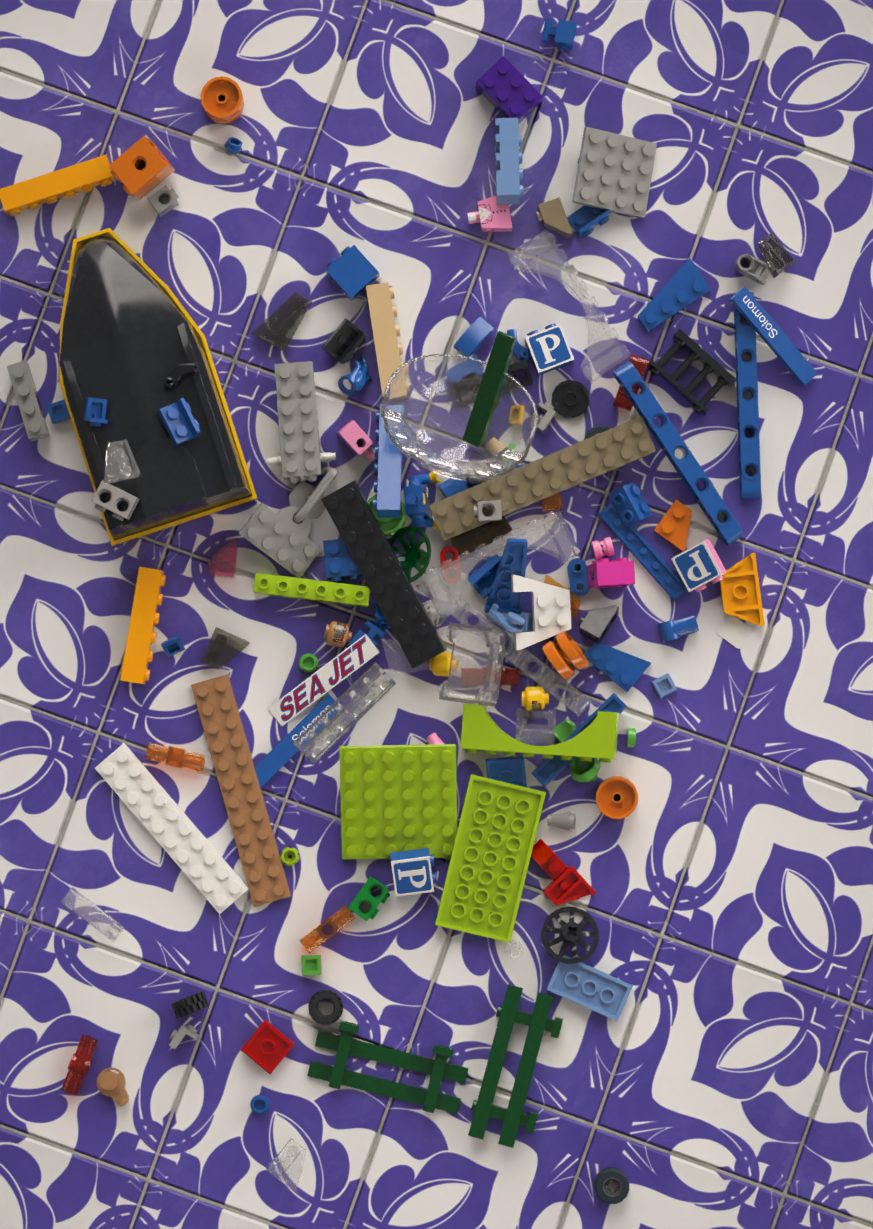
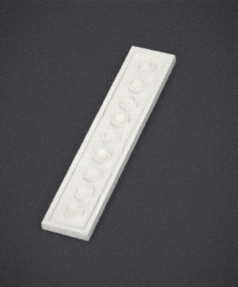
(172, 828)

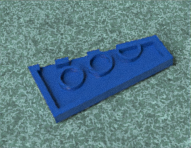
(677, 294)
(511, 563)

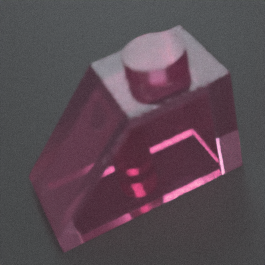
(224, 561)

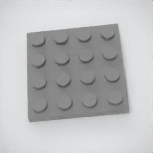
(614, 172)

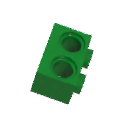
(366, 896)

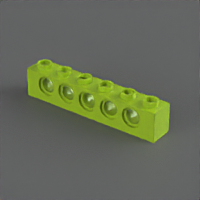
(312, 590)

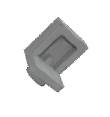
(177, 1036)

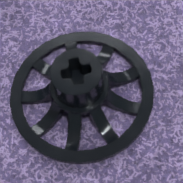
(570, 934)

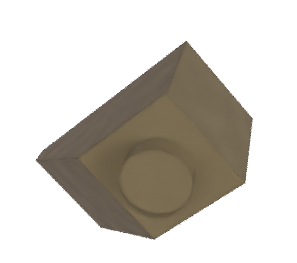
(554, 217)

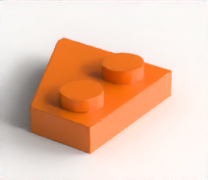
(675, 525)

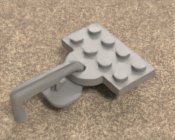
(279, 534)

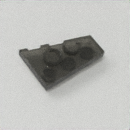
(284, 322)

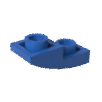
(473, 337)

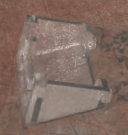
(474, 664)

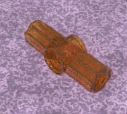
(175, 757)
(318, 937)

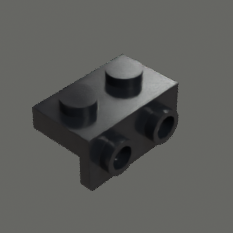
(344, 342)

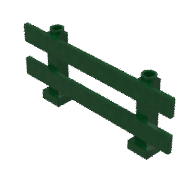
(437, 1068)
(513, 1115)

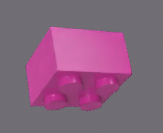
(610, 574)

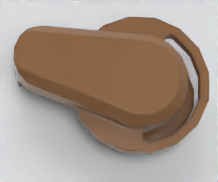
(113, 1085)

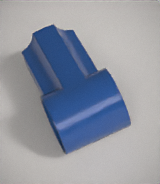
(674, 629)

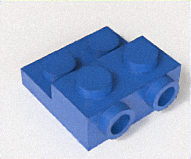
(339, 561)

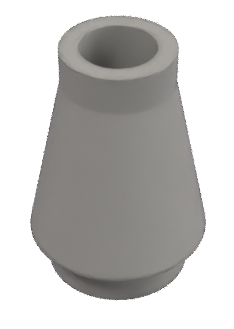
(562, 820)

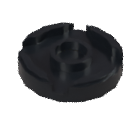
(570, 399)

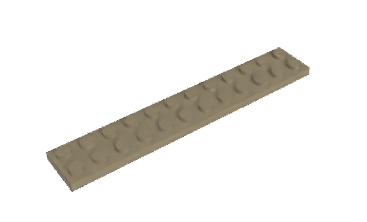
(545, 476)

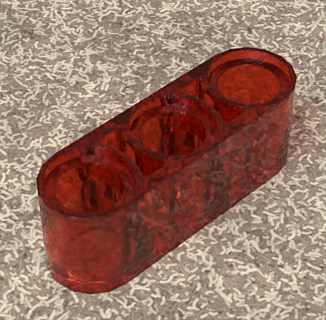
(621, 399)

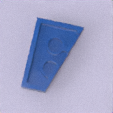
(616, 665)

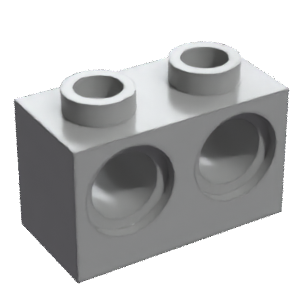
(117, 497)

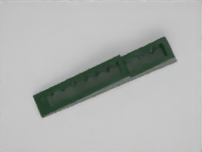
(489, 390)

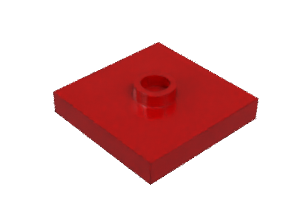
(267, 1046)

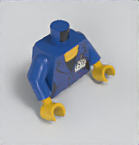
(418, 499)

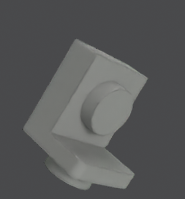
(544, 420)

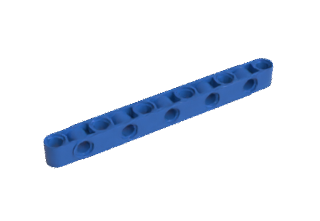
(747, 409)
(669, 441)

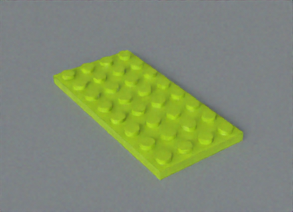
(490, 858)

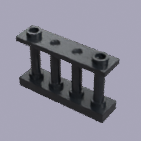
(695, 353)

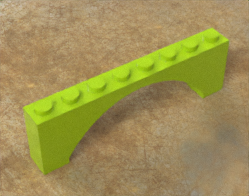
(595, 741)

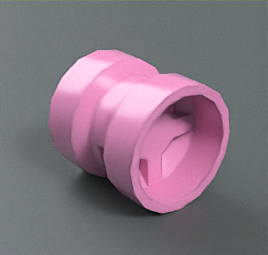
(607, 547)

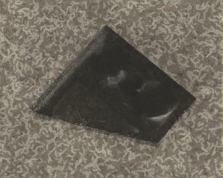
(775, 255)
(222, 648)

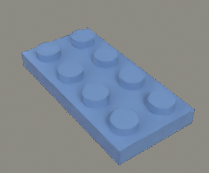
(590, 988)

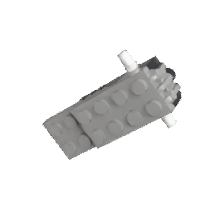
(298, 424)

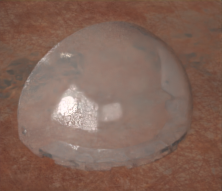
(430, 417)

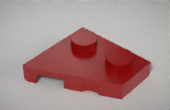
(568, 887)

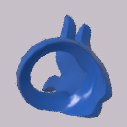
(357, 377)

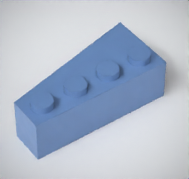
(507, 161)

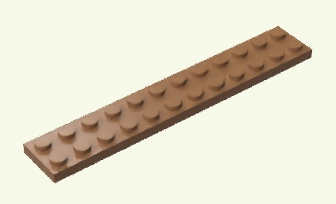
(241, 790)

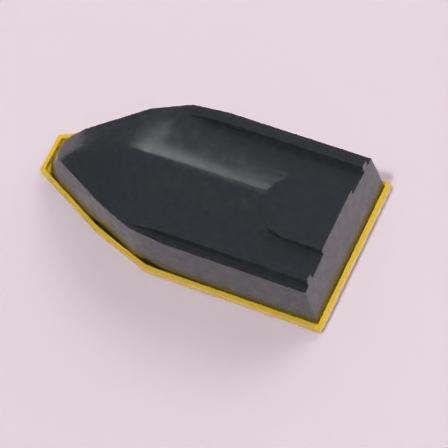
(119, 344)

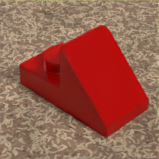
(547, 859)

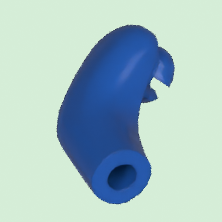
(519, 351)

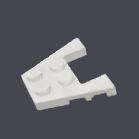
(549, 609)

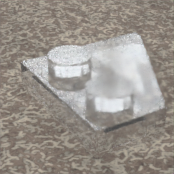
(288, 1164)

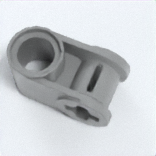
(754, 269)

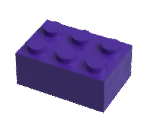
(508, 90)

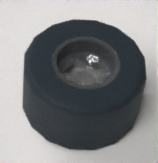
(614, 1191)

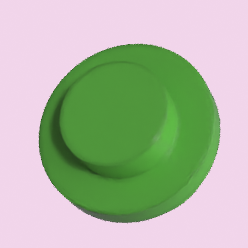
(308, 662)

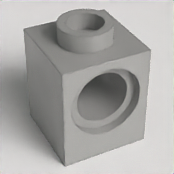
(160, 208)
(495, 505)

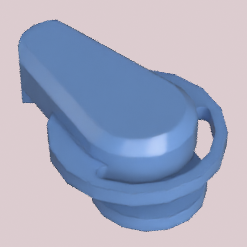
(508, 623)

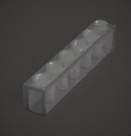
(344, 713)

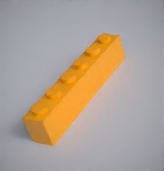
(56, 185)
(142, 625)

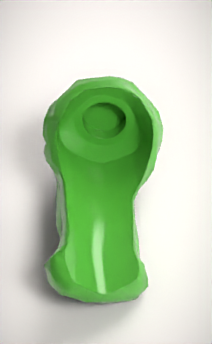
(580, 770)

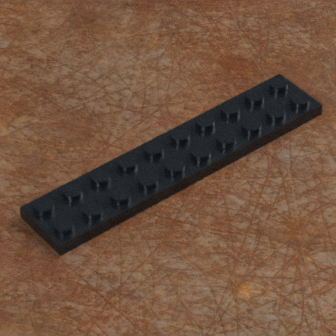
(384, 574)

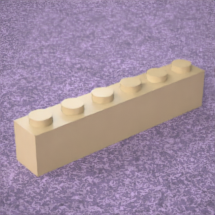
(384, 330)

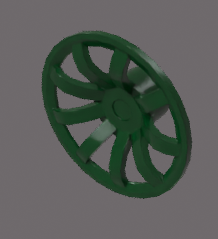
(412, 554)

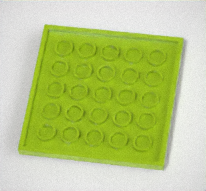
(398, 799)

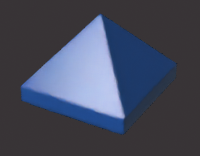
(172, 646)

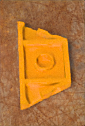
(742, 591)

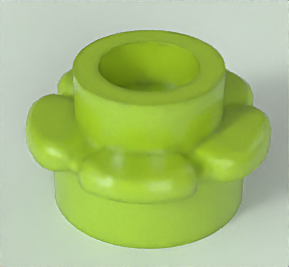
(289, 861)

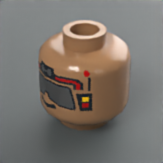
(337, 634)

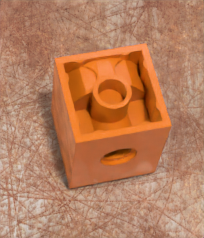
(129, 170)

